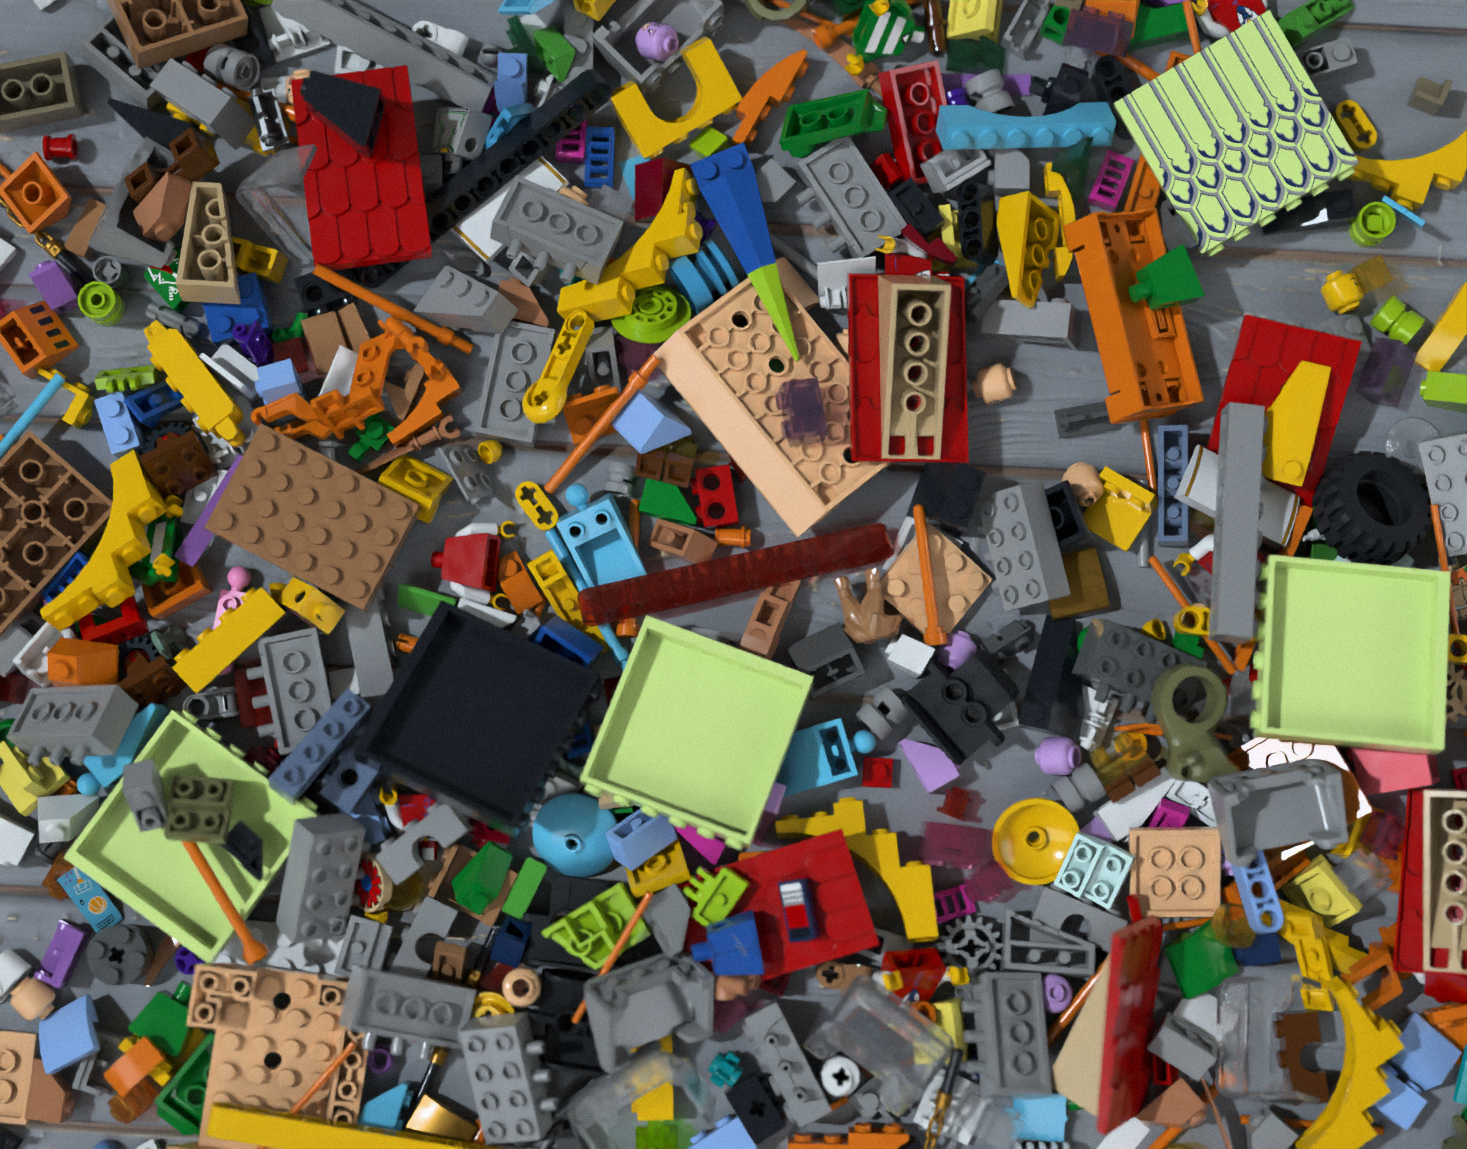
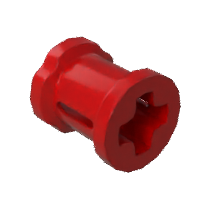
(60, 147)

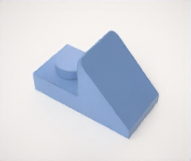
(511, 80)

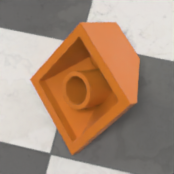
(82, 663)

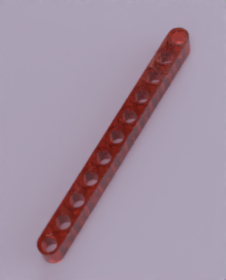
(734, 574)

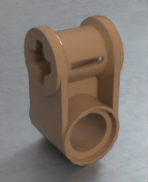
(845, 972)

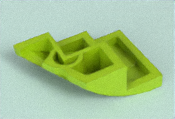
(598, 925)

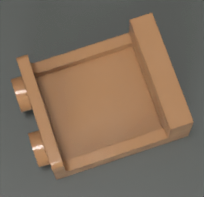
(441, 887)

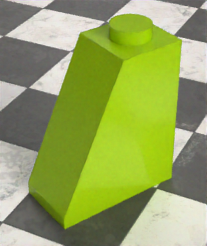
(1445, 391)

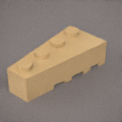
(207, 250)

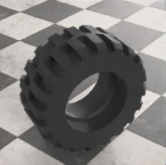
(1393, 491)

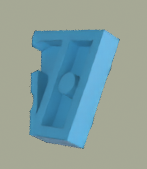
(506, 121)

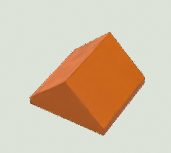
(35, 195)
(170, 597)

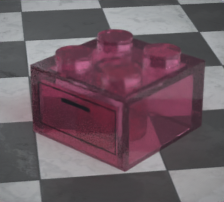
(951, 843)

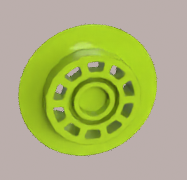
(654, 315)

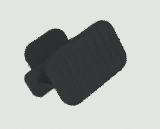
(947, 716)
(566, 896)
(571, 1046)

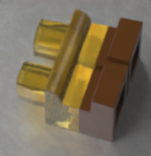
(676, 457)
(1133, 757)

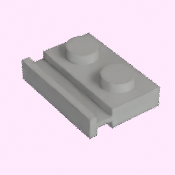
(363, 944)

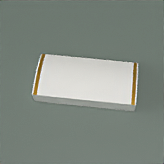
(476, 227)
(1200, 488)

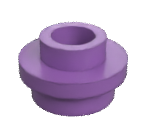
(377, 1068)

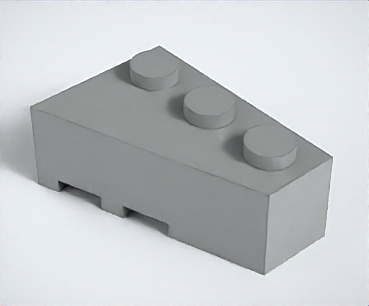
(111, 57)
(203, 101)
(464, 303)
(1044, 323)
(1043, 950)

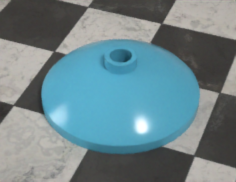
(577, 818)

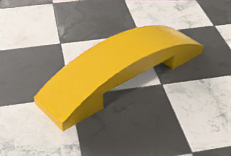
(1056, 187)
(562, 594)
(1312, 957)

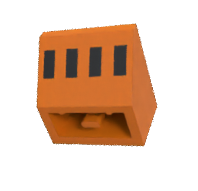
(35, 338)

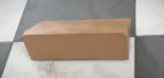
(83, 230)
(352, 327)
(323, 339)

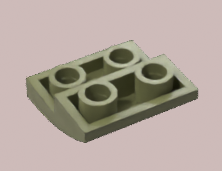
(199, 809)

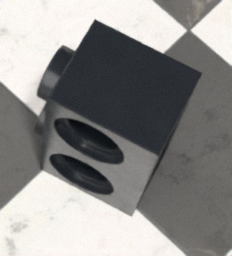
(331, 297)

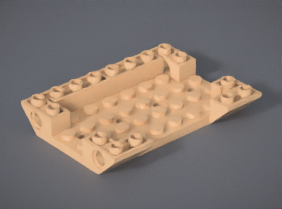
(733, 391)
(249, 1026)

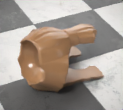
(873, 617)

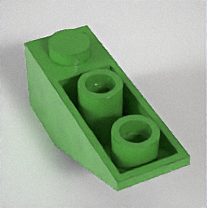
(1311, 19)

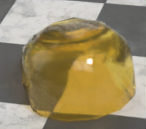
(407, 893)
(1232, 927)

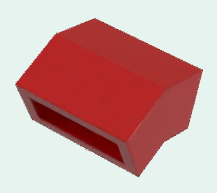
(1172, 1072)

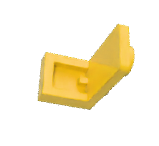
(80, 409)

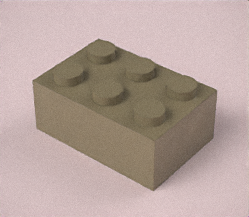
(38, 91)

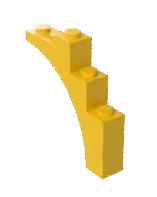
(1411, 177)
(646, 262)
(123, 543)
(908, 885)
(1361, 1082)

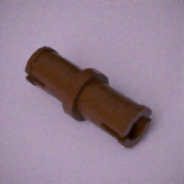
(935, 27)

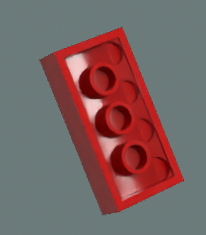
(913, 105)

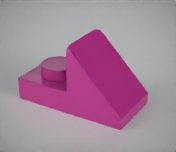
(1168, 814)

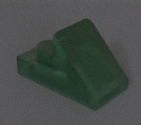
(519, 37)
(975, 57)
(1075, 163)

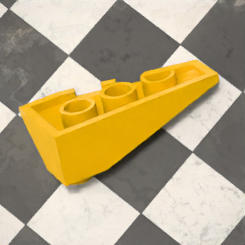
(1026, 235)

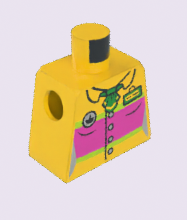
(313, 609)

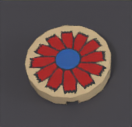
(376, 885)

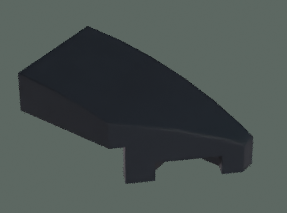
(246, 848)

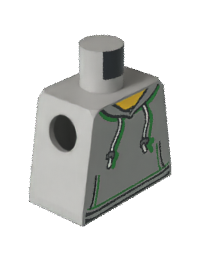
(459, 136)

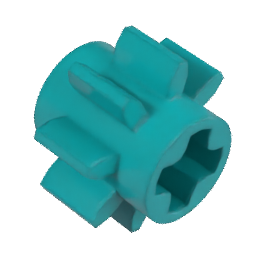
(725, 1069)

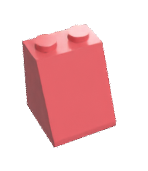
(1392, 770)

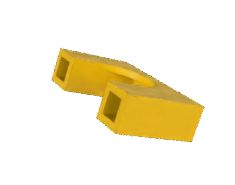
(714, 96)

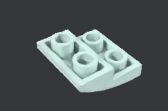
(1094, 869)

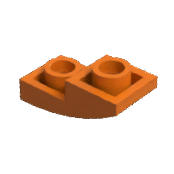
(134, 1066)

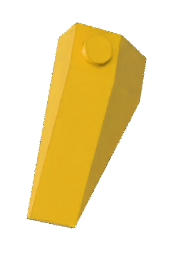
(1294, 423)

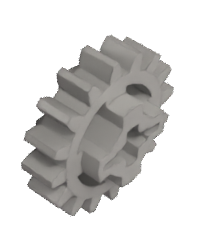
(969, 933)

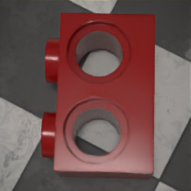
(721, 496)

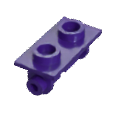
(254, 343)

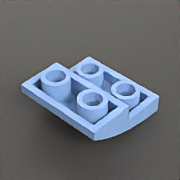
(68, 1035)

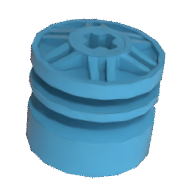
(704, 276)

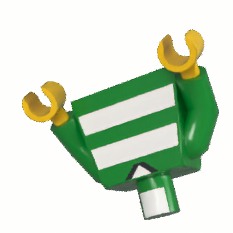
(882, 32)
(164, 539)

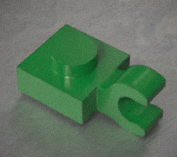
(372, 436)

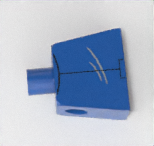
(732, 946)

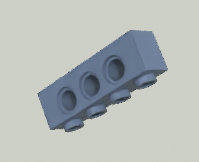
(1172, 464)
(319, 746)
(334, 785)

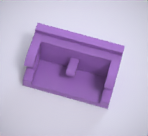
(63, 954)

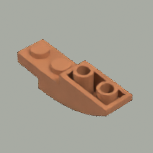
(768, 619)

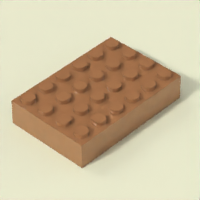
(176, 27)
(313, 518)
(44, 521)

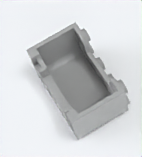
(689, 18)

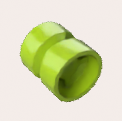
(1372, 224)
(101, 303)
(1396, 321)

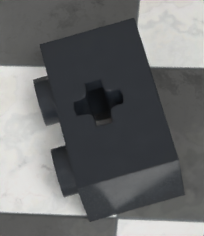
(757, 1125)

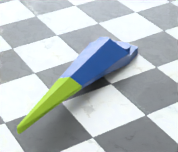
(735, 200)

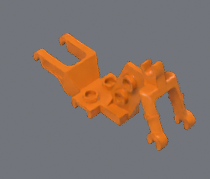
(338, 413)
(1379, 954)

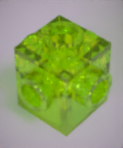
(656, 1135)

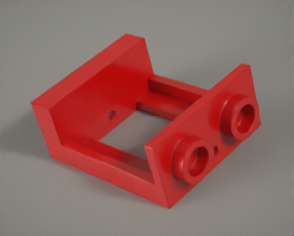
(117, 630)

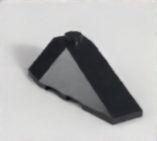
(1054, 693)

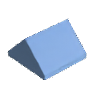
(649, 423)
(1426, 1054)

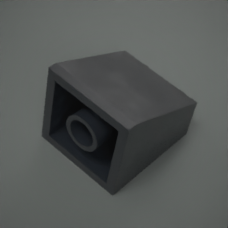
(346, 108)
(947, 494)

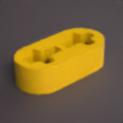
(1359, 122)
(531, 510)

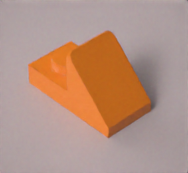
(517, 583)

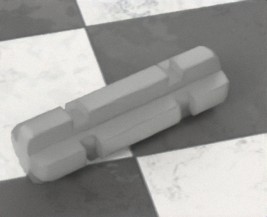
(173, 319)

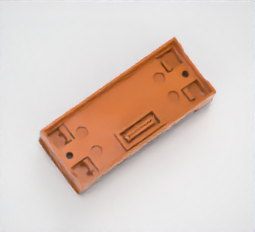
(1140, 349)

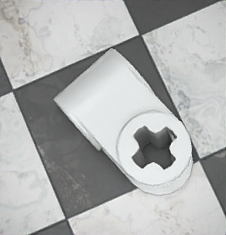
(447, 38)
(12, 971)

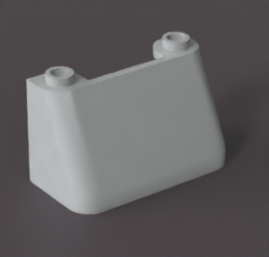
(117, 228)
(1278, 808)
(648, 1004)

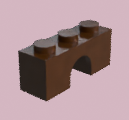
(193, 160)
(1294, 1032)

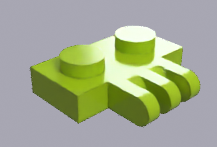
(122, 378)
(715, 894)

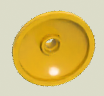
(1038, 859)

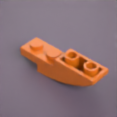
(771, 88)
(859, 1137)

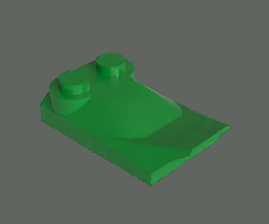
(830, 119)
(184, 1095)

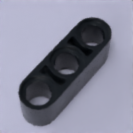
(1107, 85)
(980, 235)

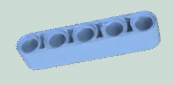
(1266, 903)

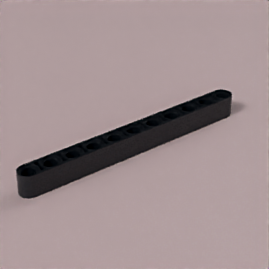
(562, 113)

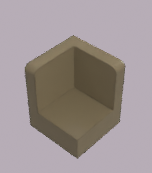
(1428, 95)

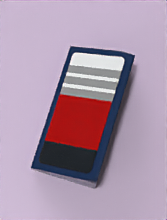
(798, 910)

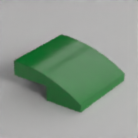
(1199, 961)

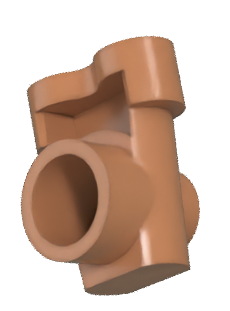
(729, 986)

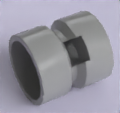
(231, 66)
(988, 92)
(875, 721)
(1077, 789)

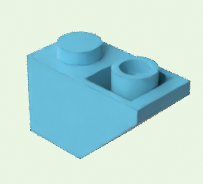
(386, 1109)

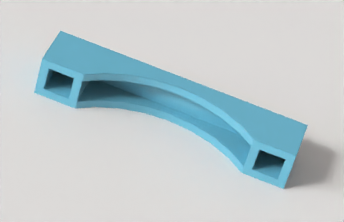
(977, 129)

